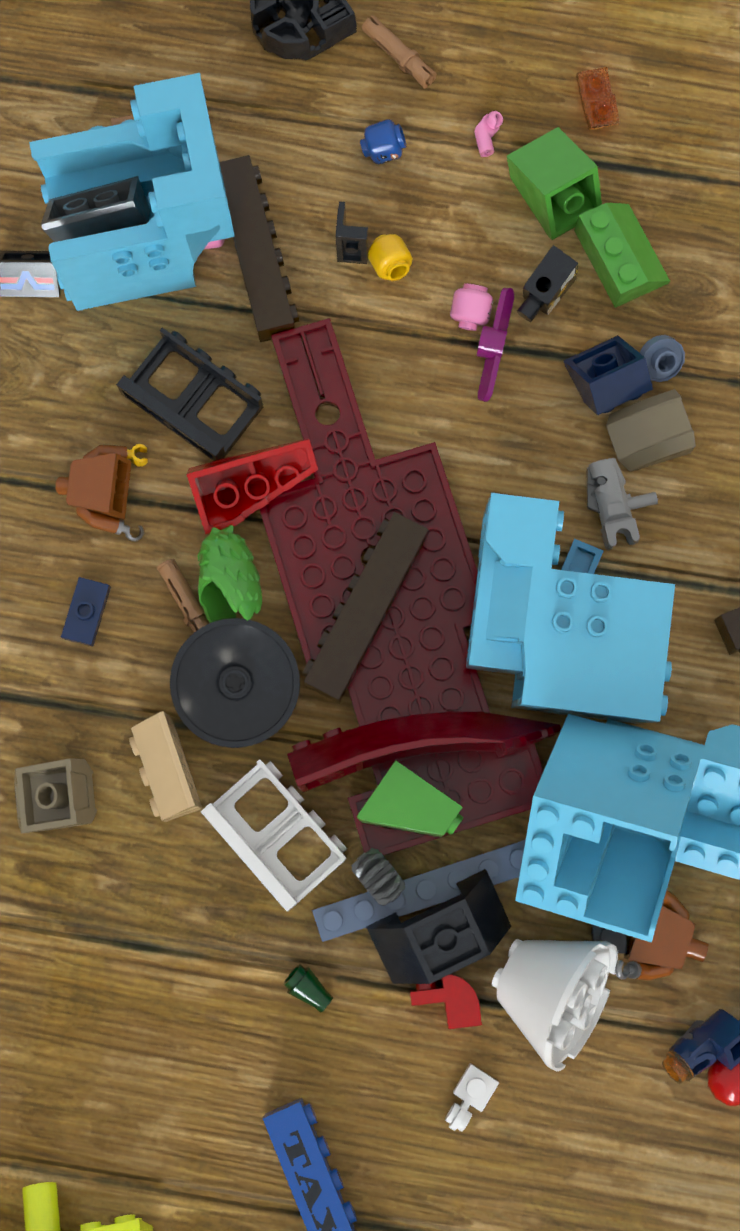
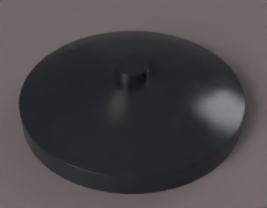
(234, 682)

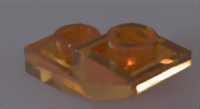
(597, 99)

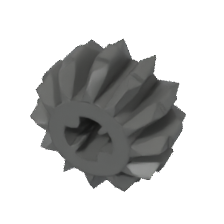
(378, 876)

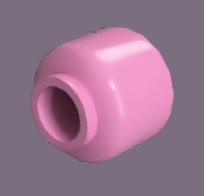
(471, 306)

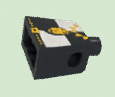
(554, 274)

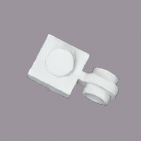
(475, 1090)

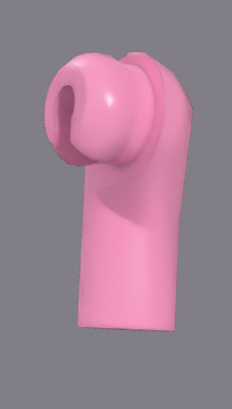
(486, 130)

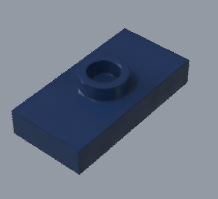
(85, 611)

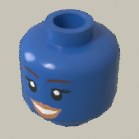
(383, 141)

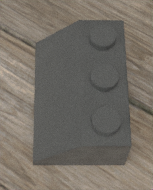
(96, 210)

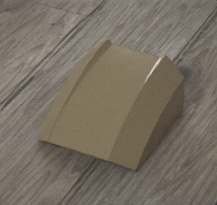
(651, 431)
(54, 795)

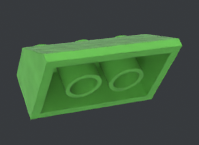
(620, 252)

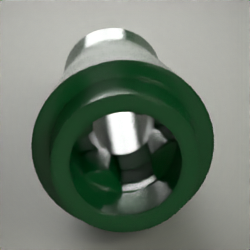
(307, 988)

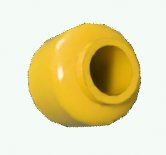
(390, 257)

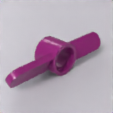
(492, 344)

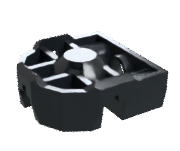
(287, 35)

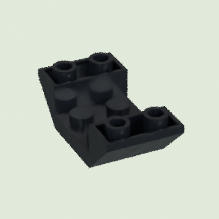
(443, 936)

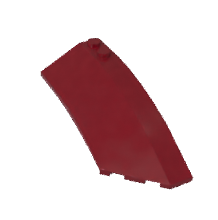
(408, 737)

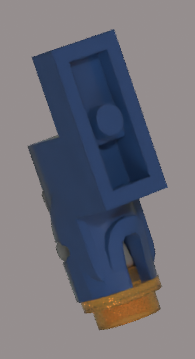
(703, 1044)

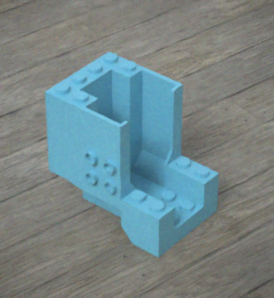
(182, 181)
(567, 635)
(620, 814)

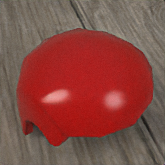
(724, 1083)

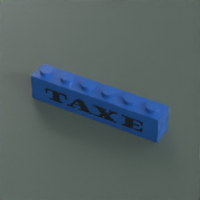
(307, 1169)

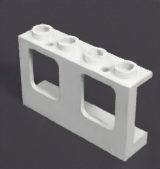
(260, 848)

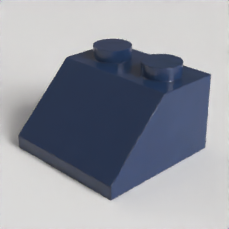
(609, 374)

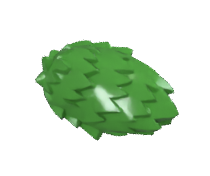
(227, 577)

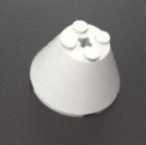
(556, 993)

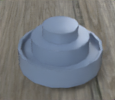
(663, 357)

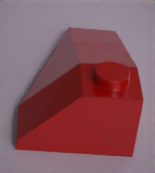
(242, 484)

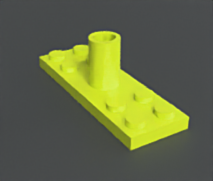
(42, 1212)

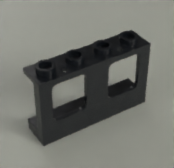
(182, 413)

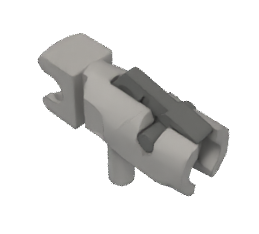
(609, 499)

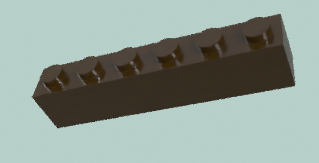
(255, 249)
(366, 607)

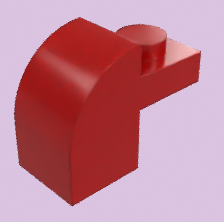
(459, 999)

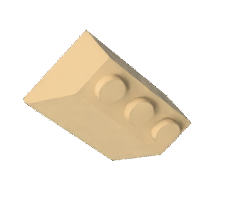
(164, 767)

